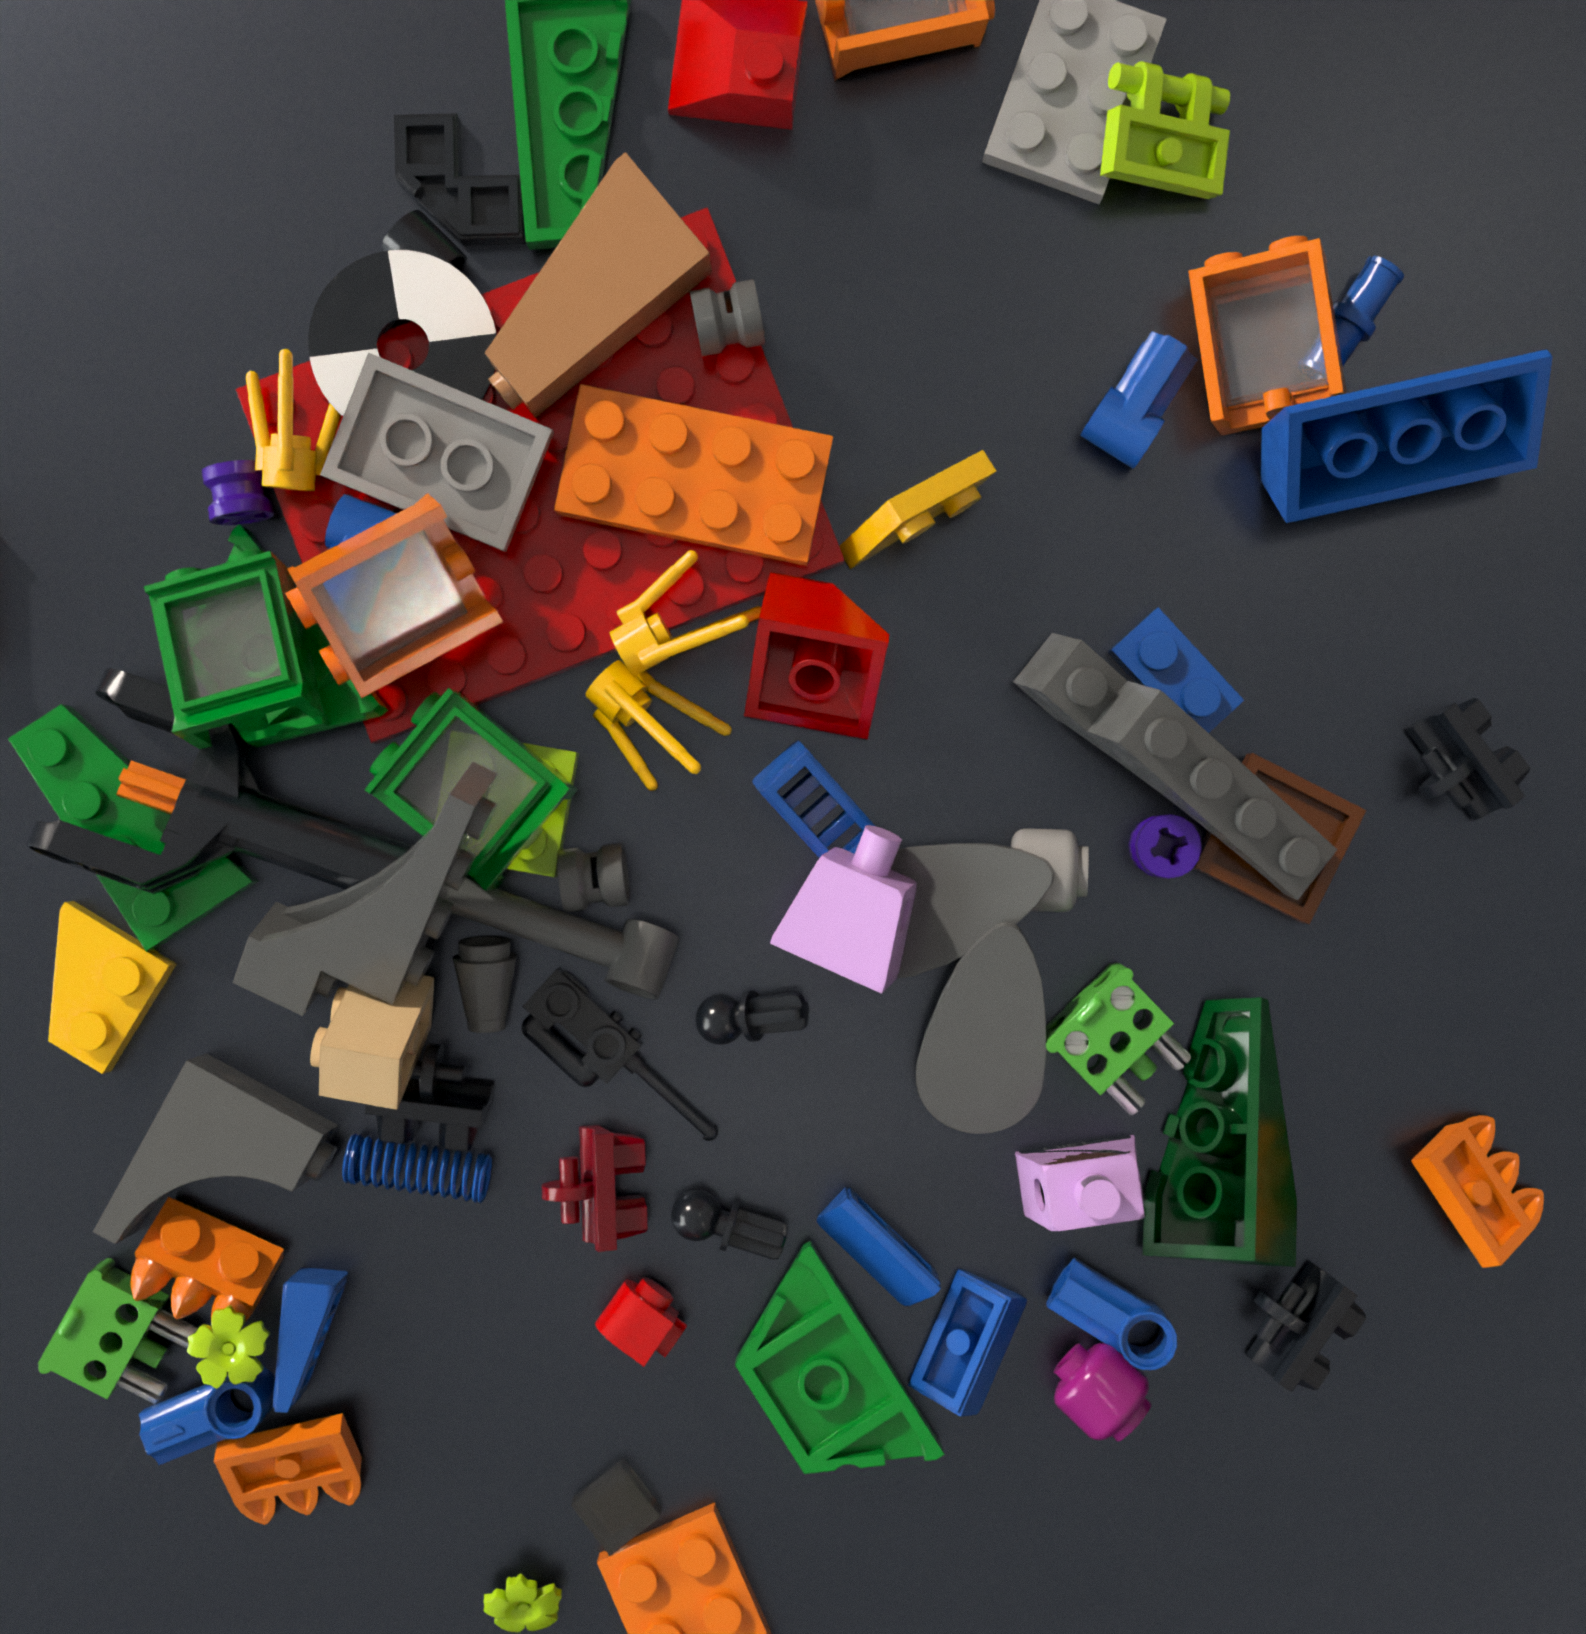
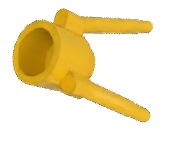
(287, 458)
(647, 641)
(624, 699)

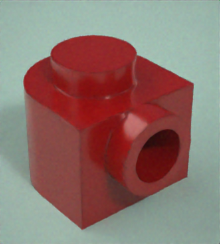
(641, 1320)

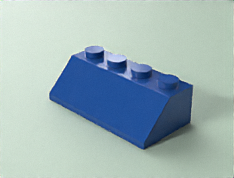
(1406, 437)

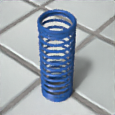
(358, 1154)

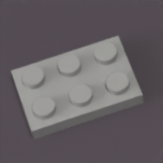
(1061, 94)
(424, 437)

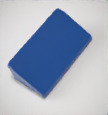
(879, 1249)
(967, 1343)

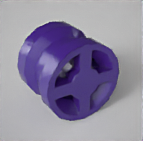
(236, 493)
(1152, 849)

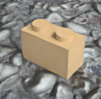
(372, 1044)

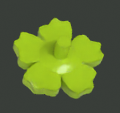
(228, 1348)
(523, 1605)

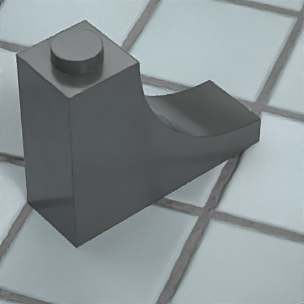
(218, 1127)

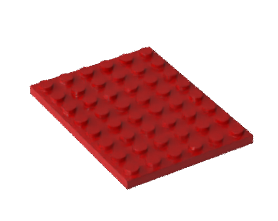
(561, 572)

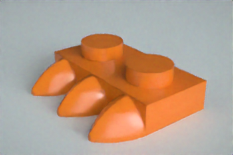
(1478, 1189)
(205, 1260)
(291, 1465)

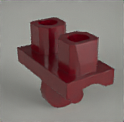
(603, 1214)

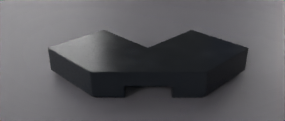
(469, 207)

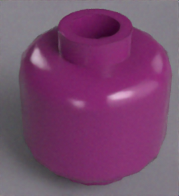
(1101, 1391)

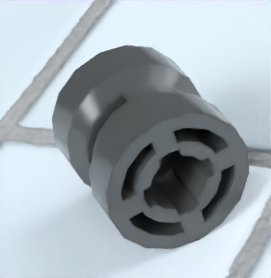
(728, 317)
(579, 880)

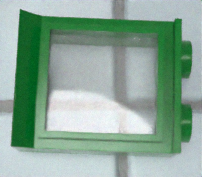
(232, 645)
(433, 758)

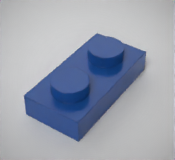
(1166, 660)

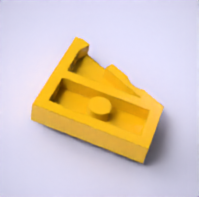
(914, 509)
(100, 987)

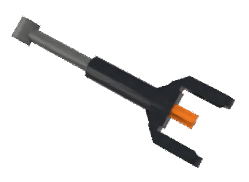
(226, 813)

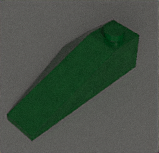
(1227, 1162)

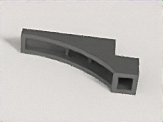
(1177, 759)
(378, 927)

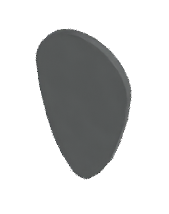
(963, 895)
(986, 1037)

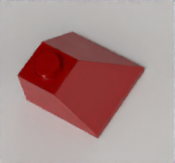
(738, 61)
(815, 658)

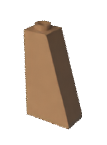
(597, 291)

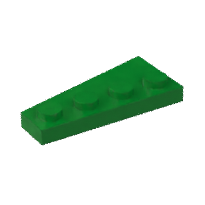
(564, 101)
(81, 782)

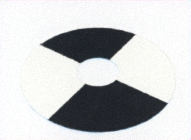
(392, 288)

